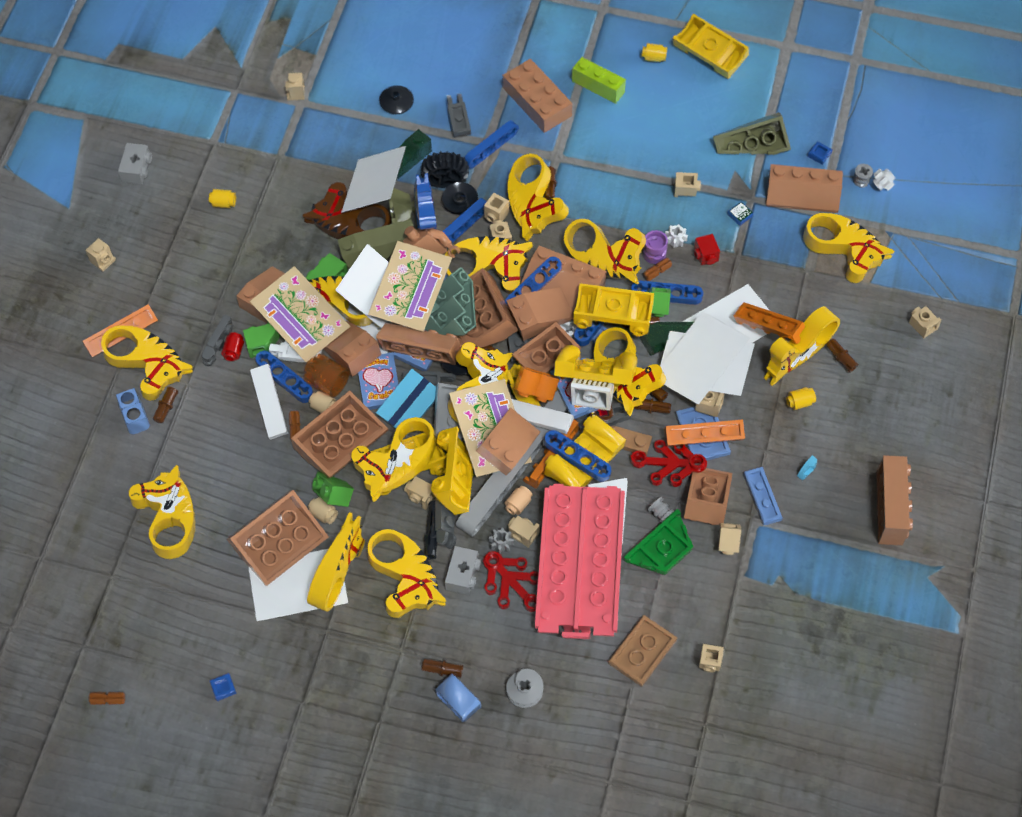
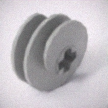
(524, 679)

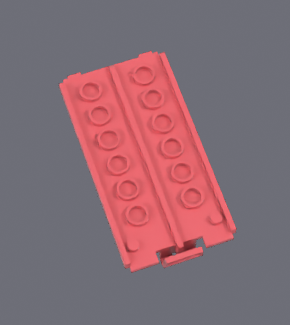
(580, 561)

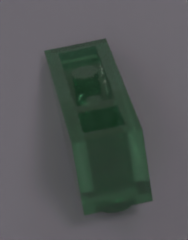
(417, 148)
(658, 335)

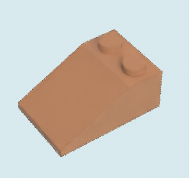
(254, 288)
(539, 310)
(354, 349)
(544, 349)
(508, 441)
(708, 496)

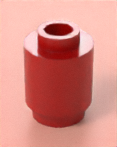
(232, 346)

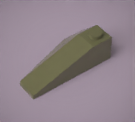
(756, 137)
(401, 206)
(380, 239)

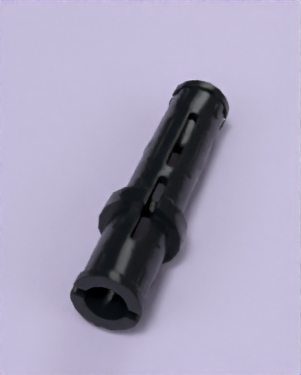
(430, 537)

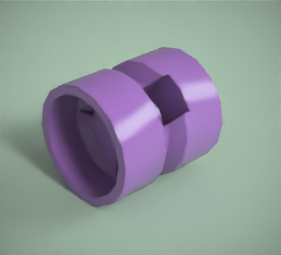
(655, 246)

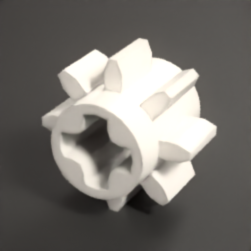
(884, 179)
(676, 235)

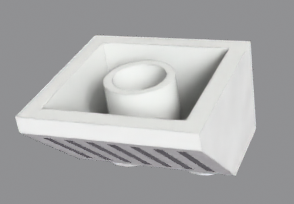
(592, 393)

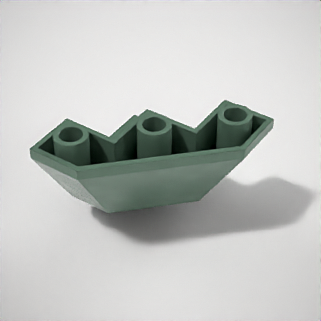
(454, 306)

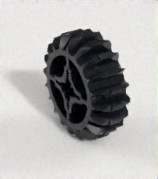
(445, 169)

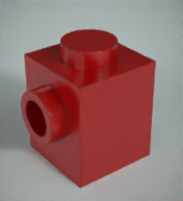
(706, 249)

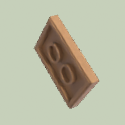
(642, 650)

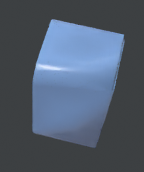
(139, 424)
(458, 698)

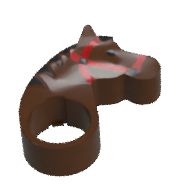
(328, 216)

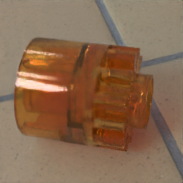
(326, 375)

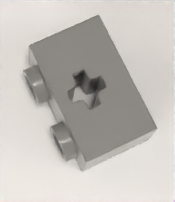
(134, 163)
(462, 559)

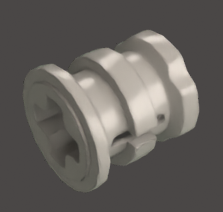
(862, 175)
(660, 509)

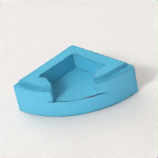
(807, 468)

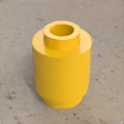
(654, 52)
(222, 198)
(801, 398)

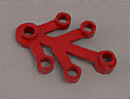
(671, 463)
(509, 578)

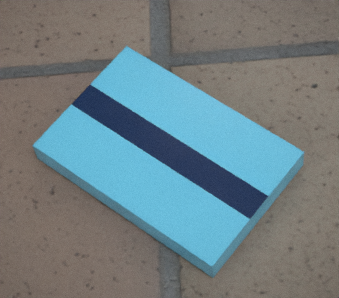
(408, 400)

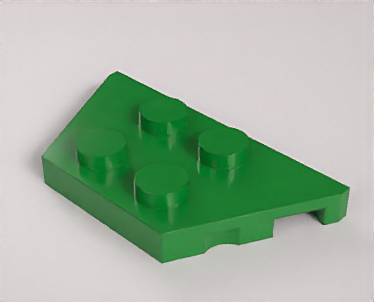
(663, 546)

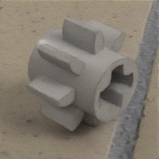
(500, 545)

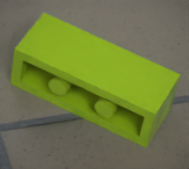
(598, 80)

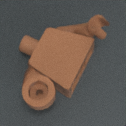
(430, 239)

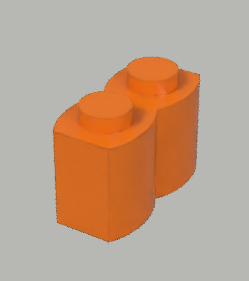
(536, 384)

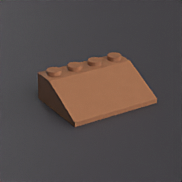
(568, 279)
(492, 315)
(336, 432)
(278, 537)

